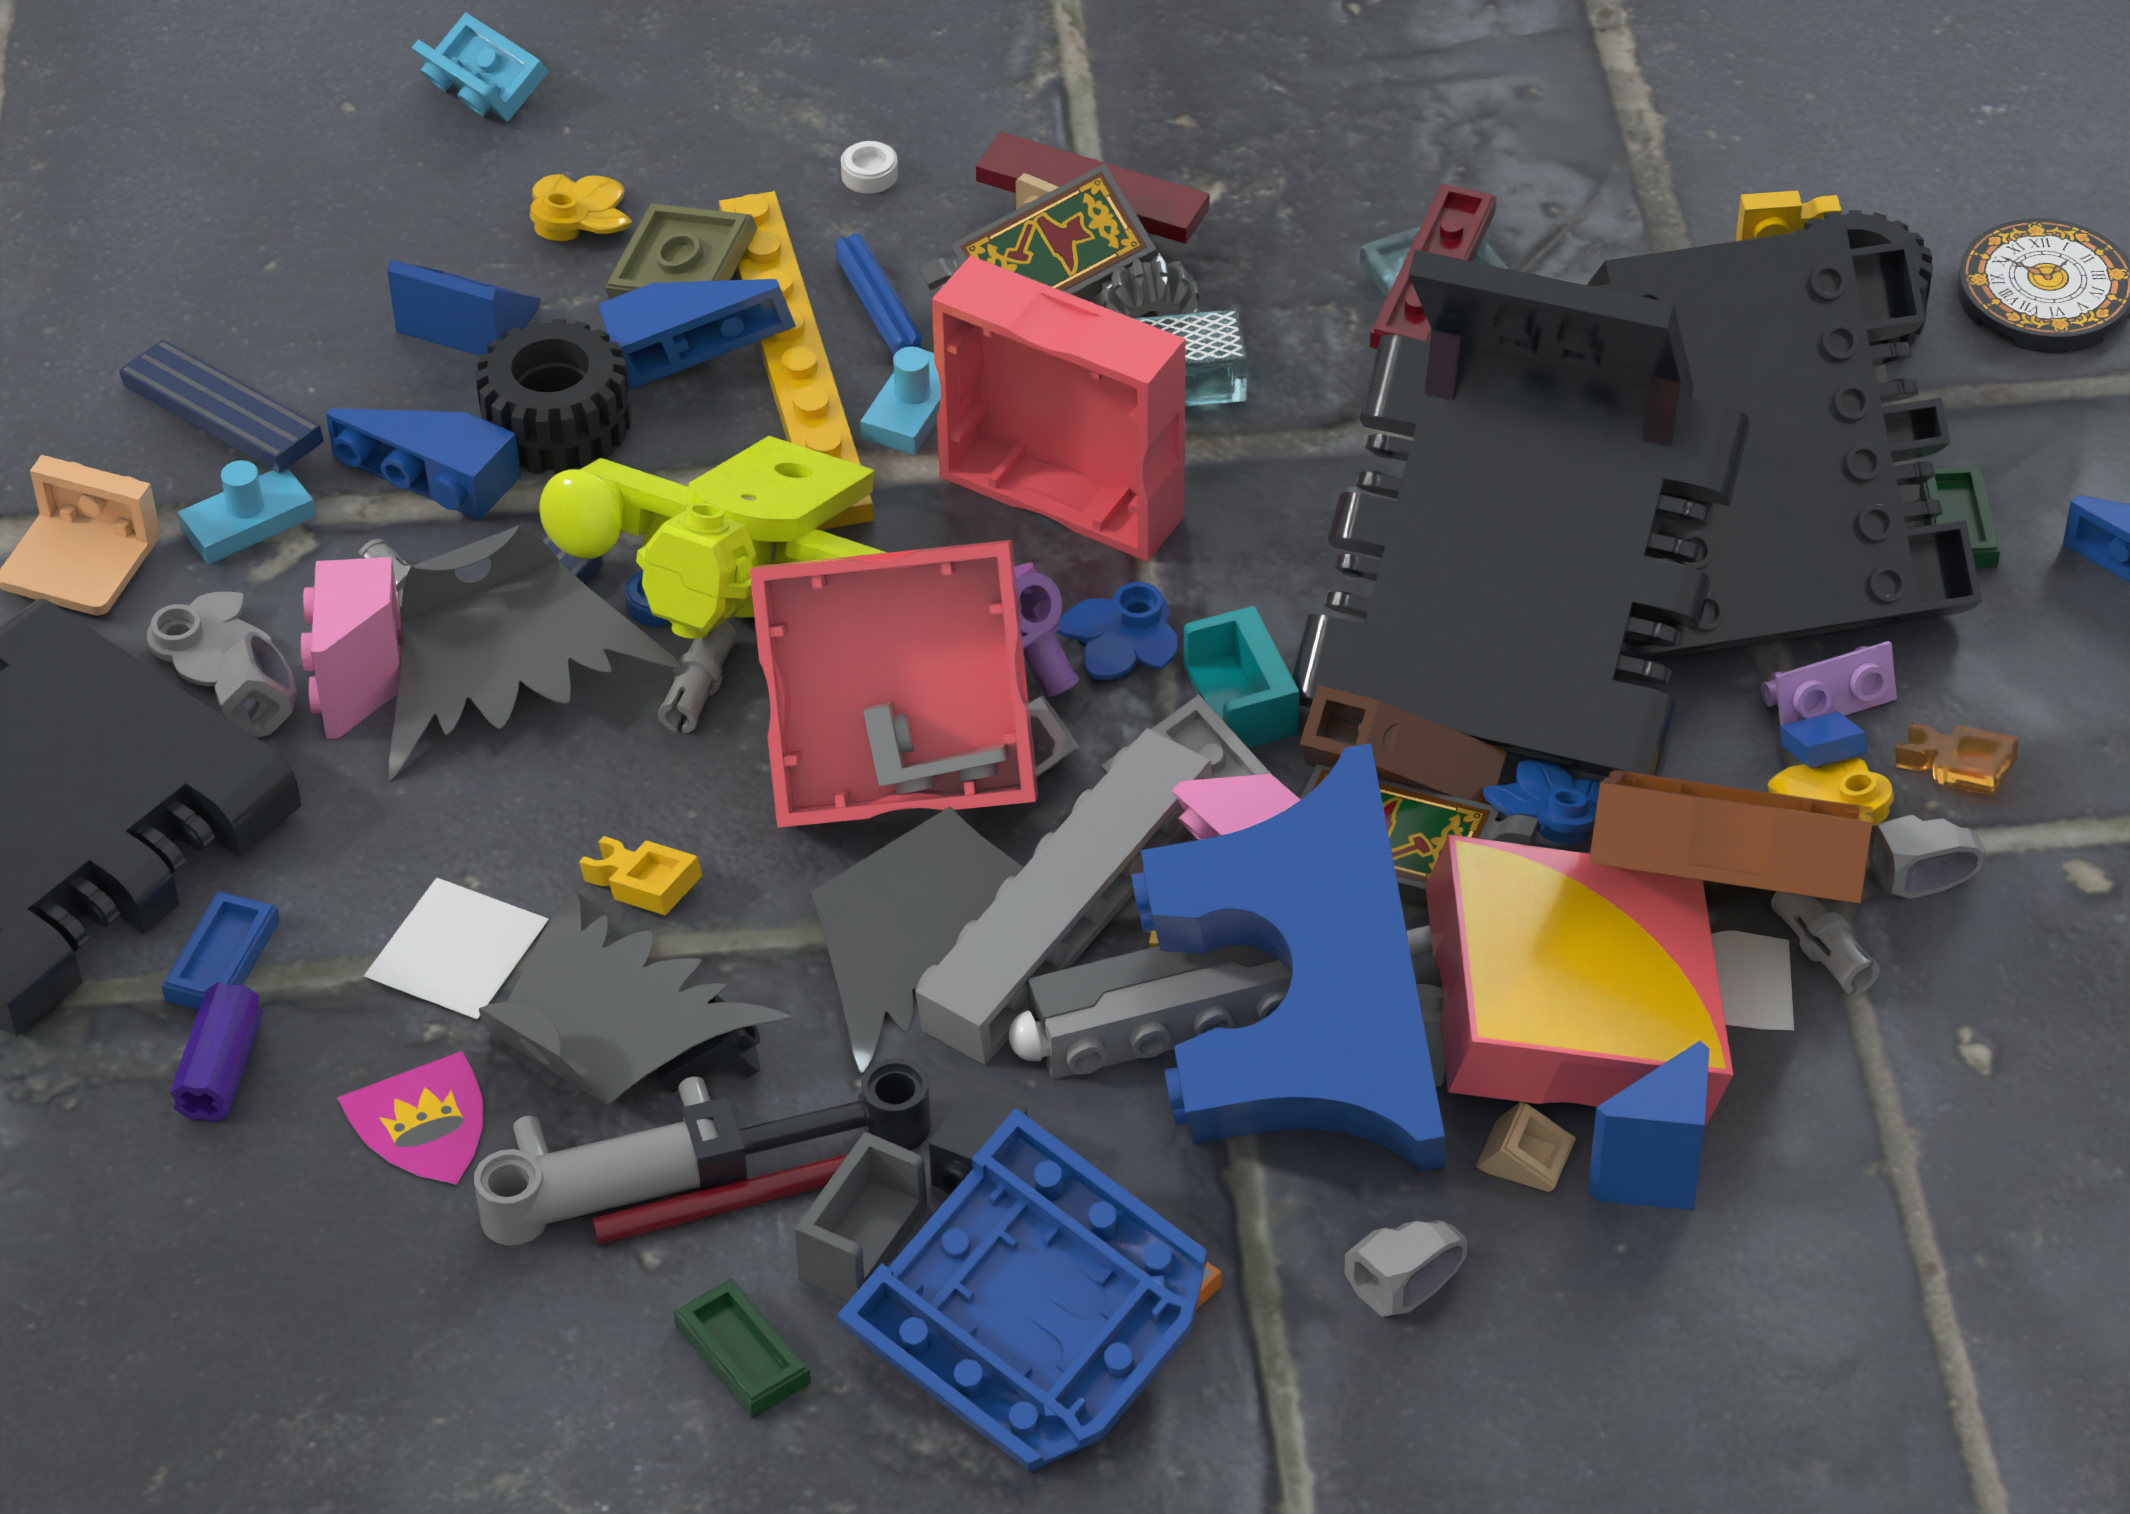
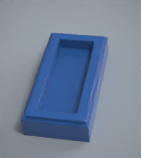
(221, 948)

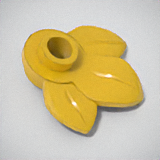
(566, 206)
(1841, 782)

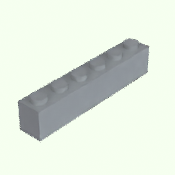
(1059, 898)

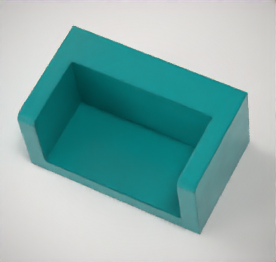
(1242, 676)

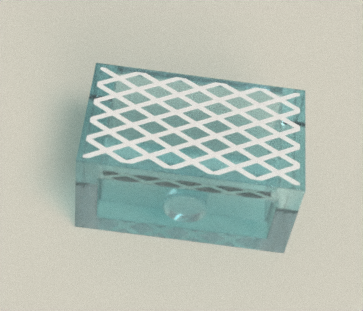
(1212, 354)

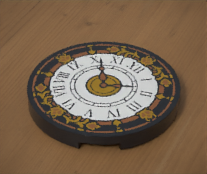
(2045, 284)

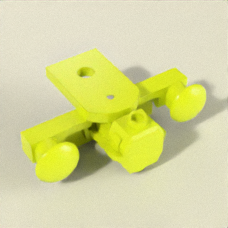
(714, 529)

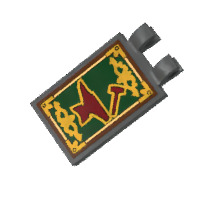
(1059, 239)
(1420, 825)

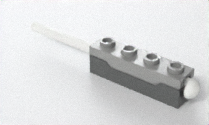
(1149, 1003)

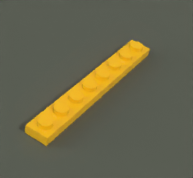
(796, 357)

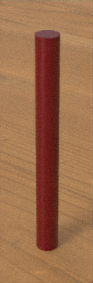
(715, 1201)

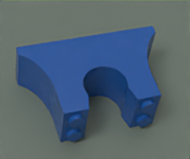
(1327, 904)

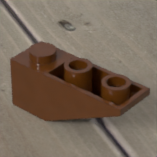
(1403, 745)

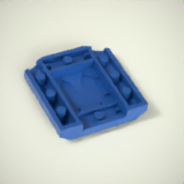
(1034, 1298)

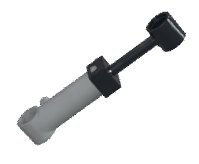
(533, 1187)

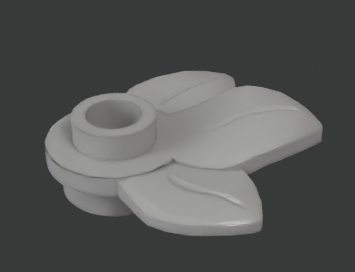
(199, 634)

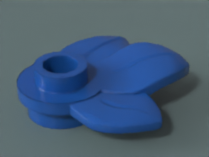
(1122, 631)
(1549, 793)

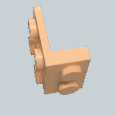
(86, 537)

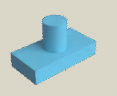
(906, 404)
(246, 511)

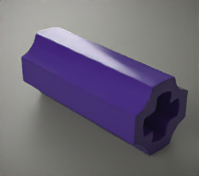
(216, 1052)

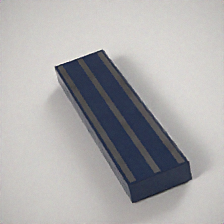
(221, 406)

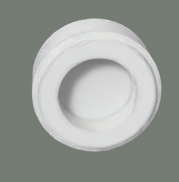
(869, 167)

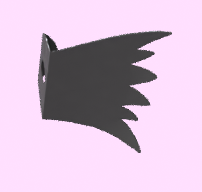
(497, 632)
(901, 916)
(604, 1014)

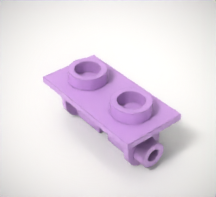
(1836, 684)

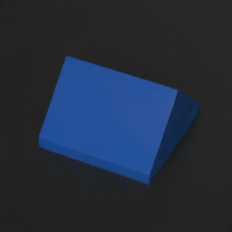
(454, 308)
(1653, 1136)

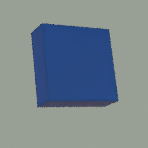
(1823, 739)

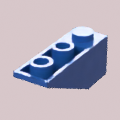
(434, 453)

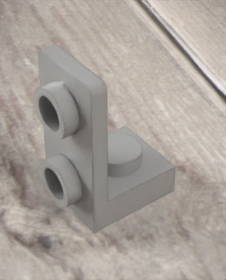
(892, 737)

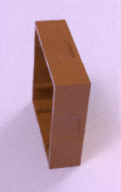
(1732, 835)

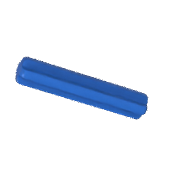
(877, 293)

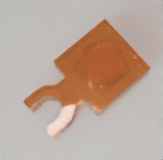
(1964, 760)

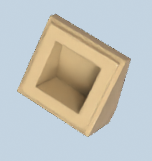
(1526, 1148)

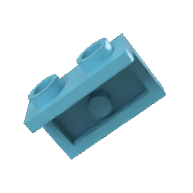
(482, 67)

